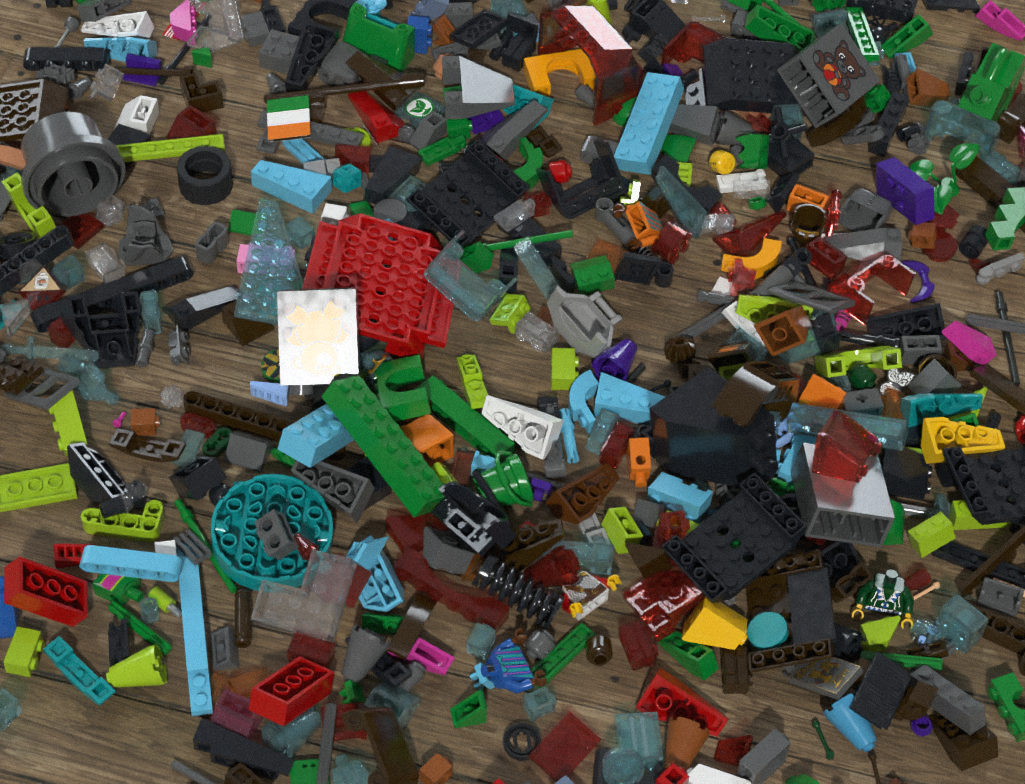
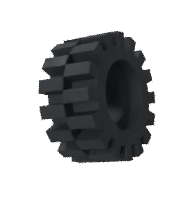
(653, 48)

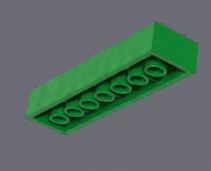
(385, 444)

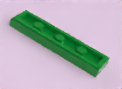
(563, 652)

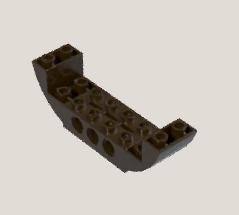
(757, 386)

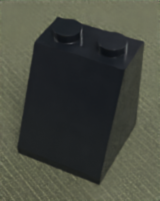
(906, 473)

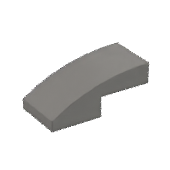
(593, 532)

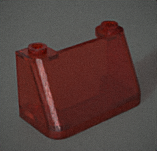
(844, 448)

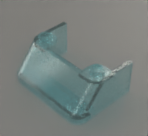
(463, 285)

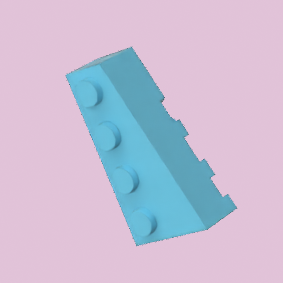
(292, 184)

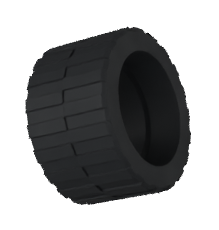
(201, 160)

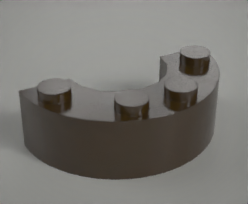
(915, 700)

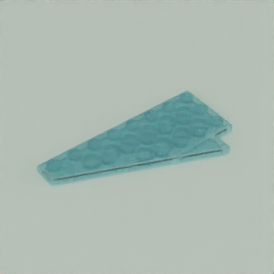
(267, 267)

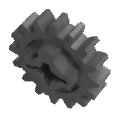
(56, 74)

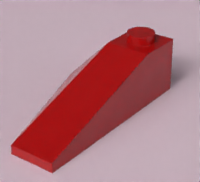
(378, 119)

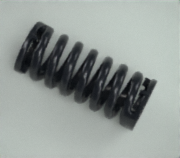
(548, 608)

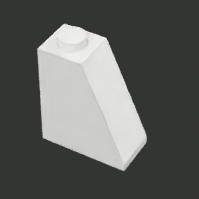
(706, 775)

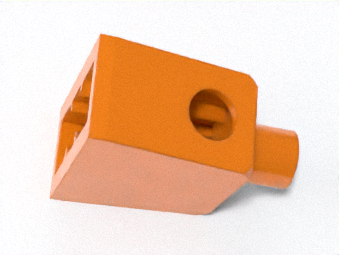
(638, 460)

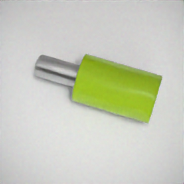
(164, 601)

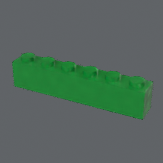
(466, 421)

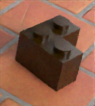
(202, 97)

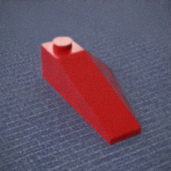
(674, 699)

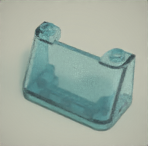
(964, 125)

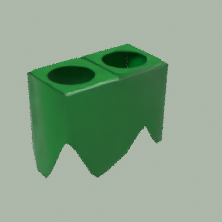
(755, 152)

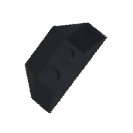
(94, 473)

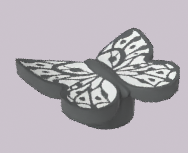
(896, 380)

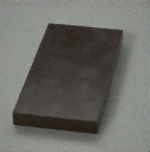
(1000, 386)

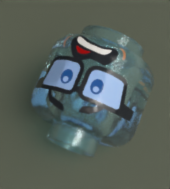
(925, 631)

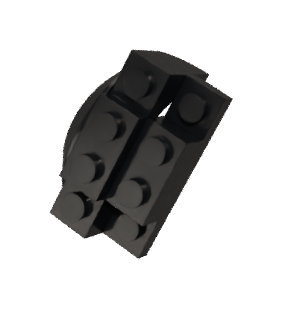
(473, 518)

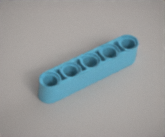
(131, 563)

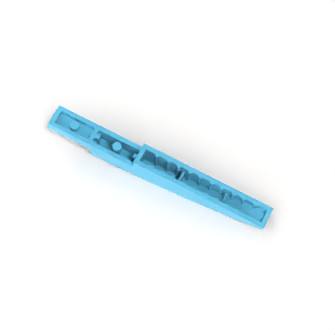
(194, 636)

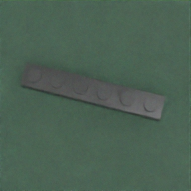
(325, 133)

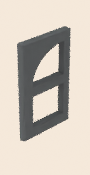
(811, 299)
(52, 377)

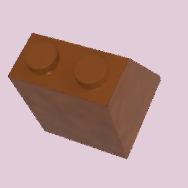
(784, 330)

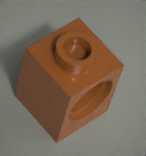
(923, 235)
(144, 422)
(436, 770)

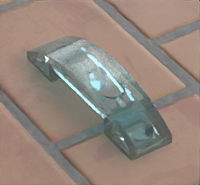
(536, 267)

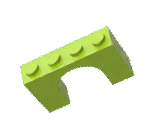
(36, 219)
(838, 363)

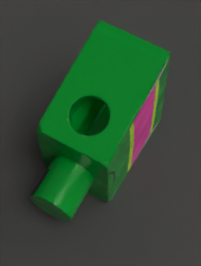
(118, 588)

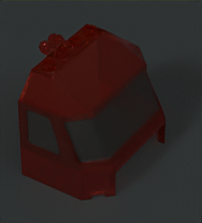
(611, 57)

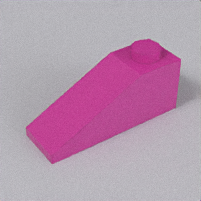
(971, 342)

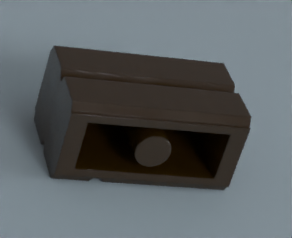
(735, 671)

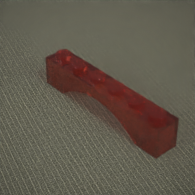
(415, 570)

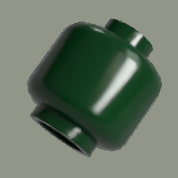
(862, 377)

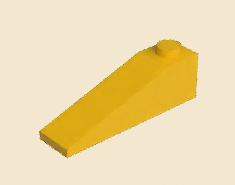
(942, 433)

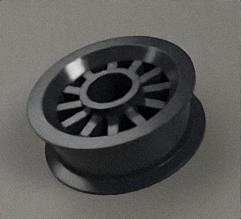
(15, 243)

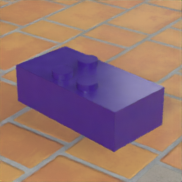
(905, 190)

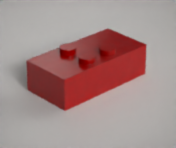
(45, 591)
(291, 691)

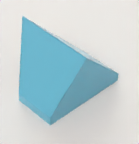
(366, 552)

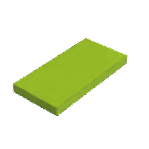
(36, 487)

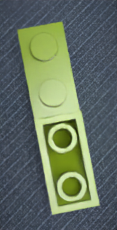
(472, 380)

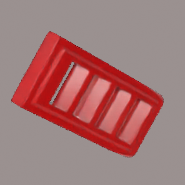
(66, 549)

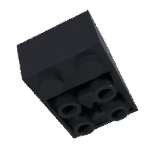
(656, 17)

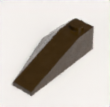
(371, 71)
(529, 544)

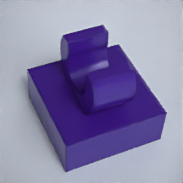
(541, 488)

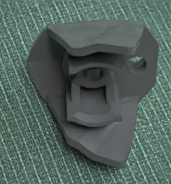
(144, 239)

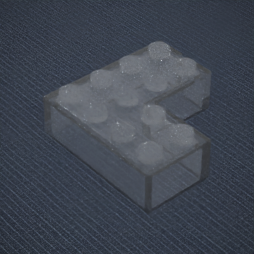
(314, 607)

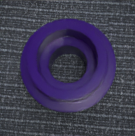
(925, 722)

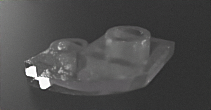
(751, 188)
(718, 223)

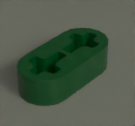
(216, 442)

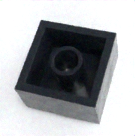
(198, 477)

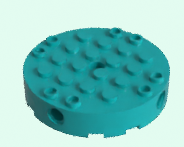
(234, 533)

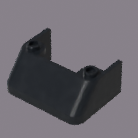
(604, 183)

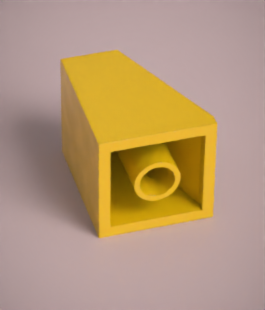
(715, 626)

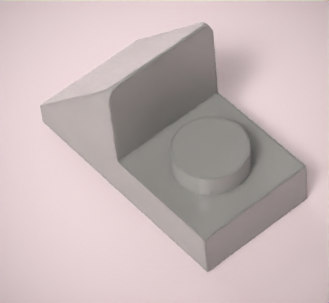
(322, 166)

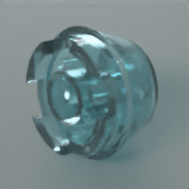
(622, 766)

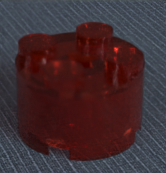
(672, 242)

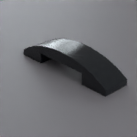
(389, 671)

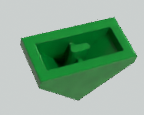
(470, 711)

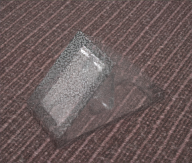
(13, 315)

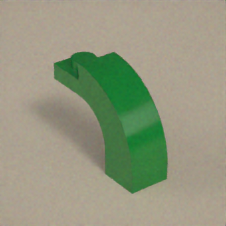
(533, 160)

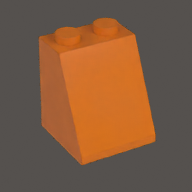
(430, 439)

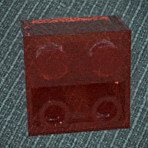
(191, 124)

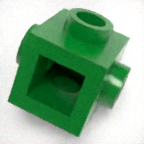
(877, 98)

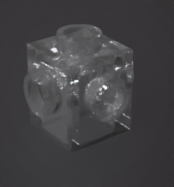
(110, 211)

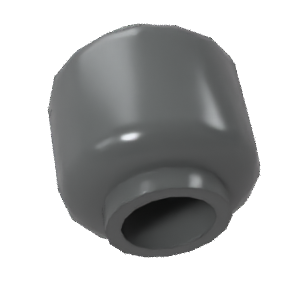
(539, 644)

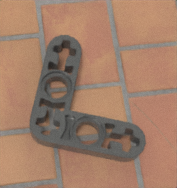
(862, 132)

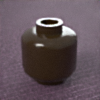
(598, 650)

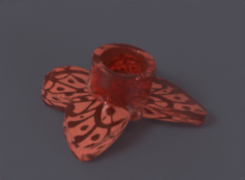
(761, 124)

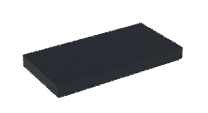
(811, 606)

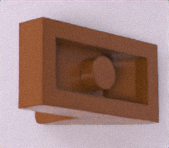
(443, 28)

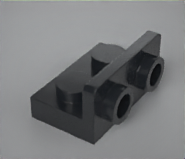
(782, 191)

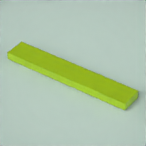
(168, 148)

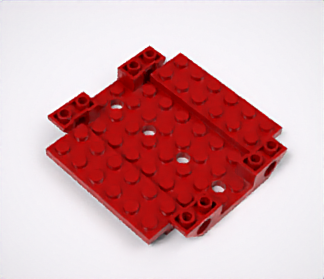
(411, 306)

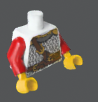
(587, 594)

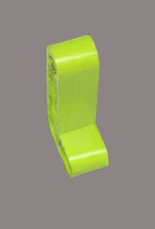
(95, 524)

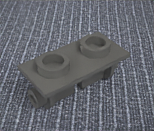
(178, 340)

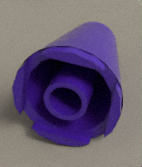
(616, 360)

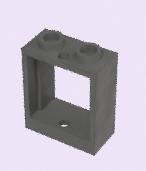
(764, 758)

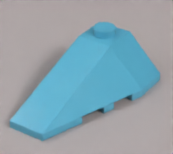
(122, 46)

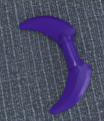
(923, 271)

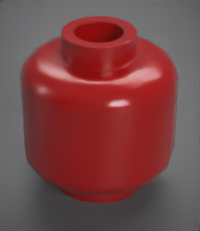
(560, 171)

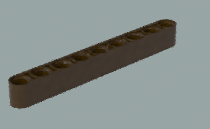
(241, 418)

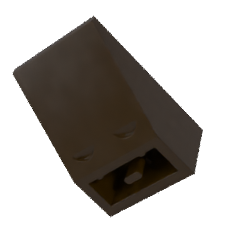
(963, 748)

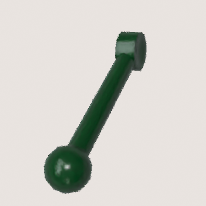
(829, 754)

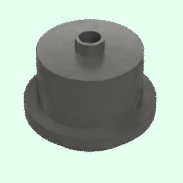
(69, 165)

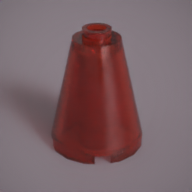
(555, 568)

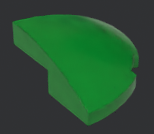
(678, 147)

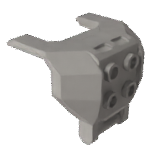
(582, 321)

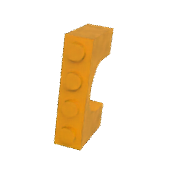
(538, 67)

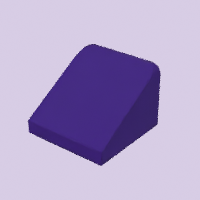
(673, 70)

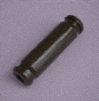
(242, 619)

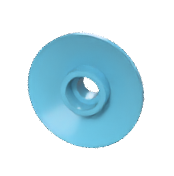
(373, 6)

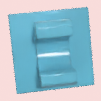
(483, 681)

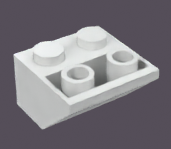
(140, 114)

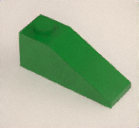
(908, 37)
(692, 656)

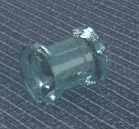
(149, 610)

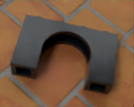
(317, 7)

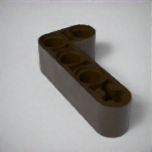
(1010, 121)
(1007, 636)

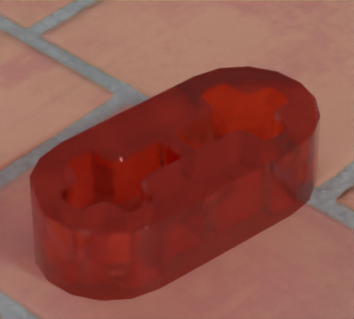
(198, 424)

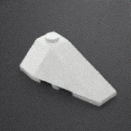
(122, 25)
(528, 427)

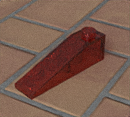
(748, 236)

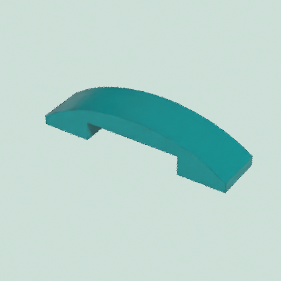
(77, 672)

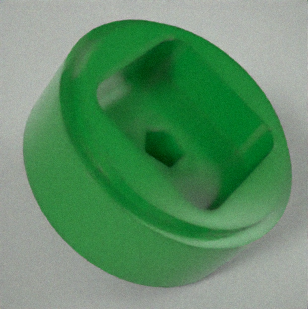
(757, 202)

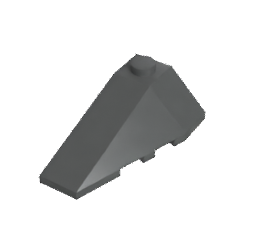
(505, 136)
(868, 243)

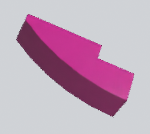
(1002, 21)
(428, 656)

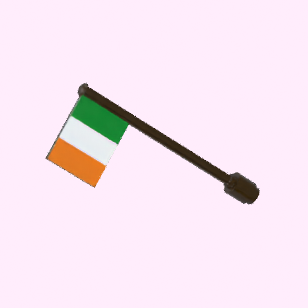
(290, 112)

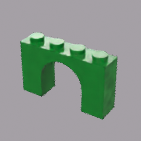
(394, 375)

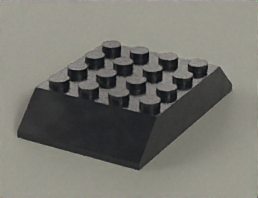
(745, 74)

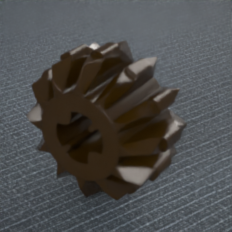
(680, 349)

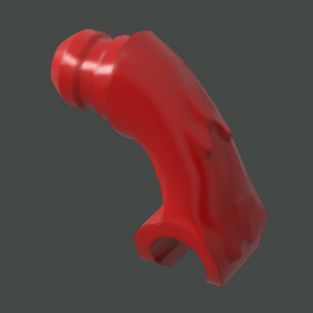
(1020, 429)

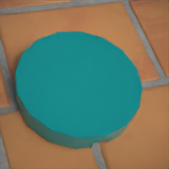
(767, 631)

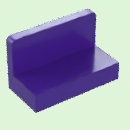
(137, 61)

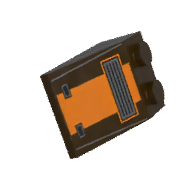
(731, 354)

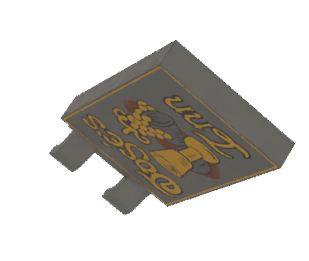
(826, 676)

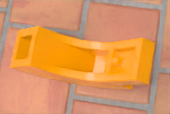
(761, 262)

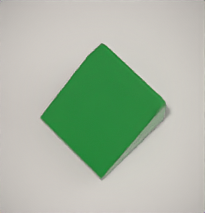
(202, 57)

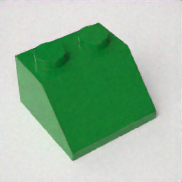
(593, 275)

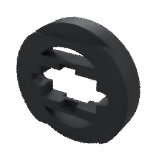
(514, 730)

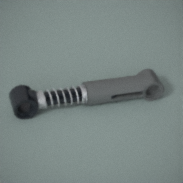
(624, 232)

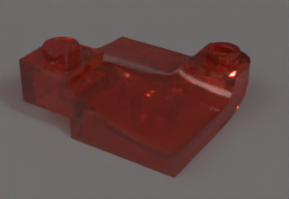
(663, 601)

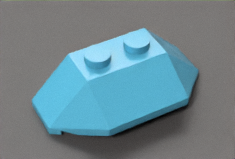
(383, 588)

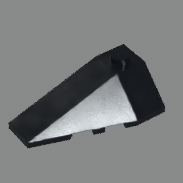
(197, 308)

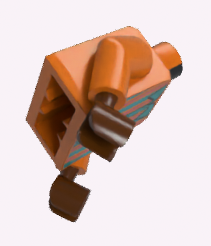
(644, 223)

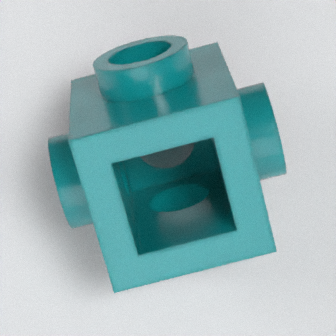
(347, 178)

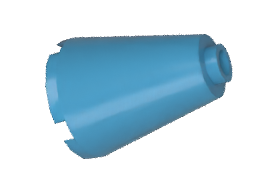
(851, 725)

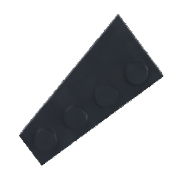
(309, 54)

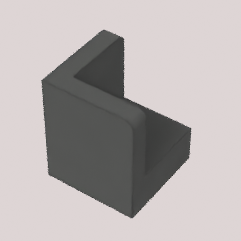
(648, 512)

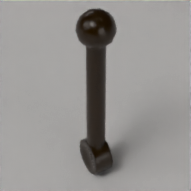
(872, 756)

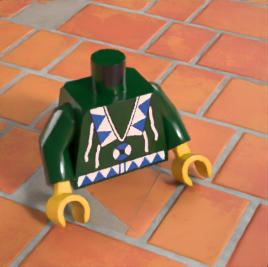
(886, 595)

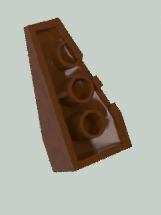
(583, 496)

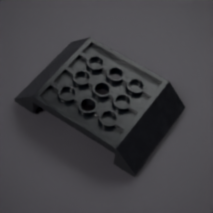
(476, 178)
(981, 484)
(753, 518)

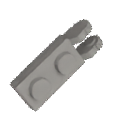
(1000, 268)

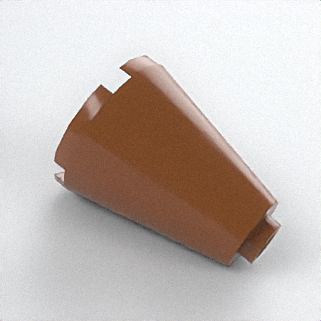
(683, 742)

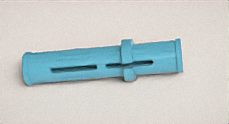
(568, 436)

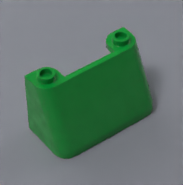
(371, 38)

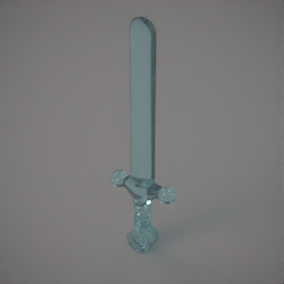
(49, 352)

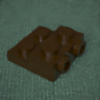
(18, 375)

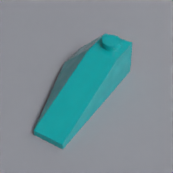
(524, 96)
(921, 406)

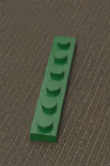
(861, 33)

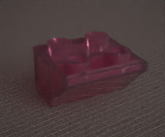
(233, 714)

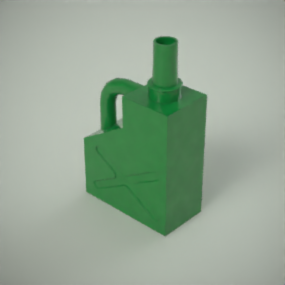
(994, 83)

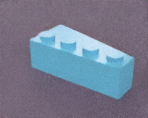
(625, 399)

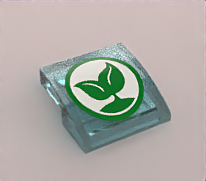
(418, 108)

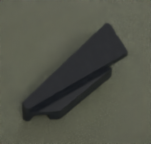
(231, 748)

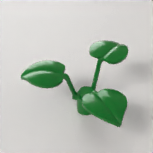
(960, 157)

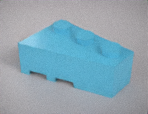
(680, 497)

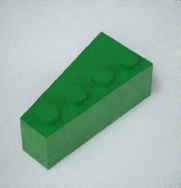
(776, 28)

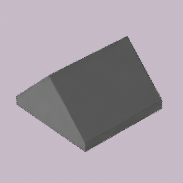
(934, 380)
(248, 450)

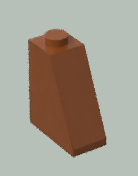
(926, 89)

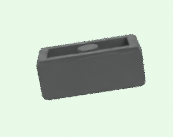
(224, 650)

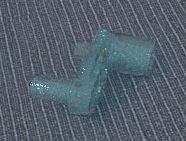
(92, 379)

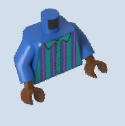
(509, 668)

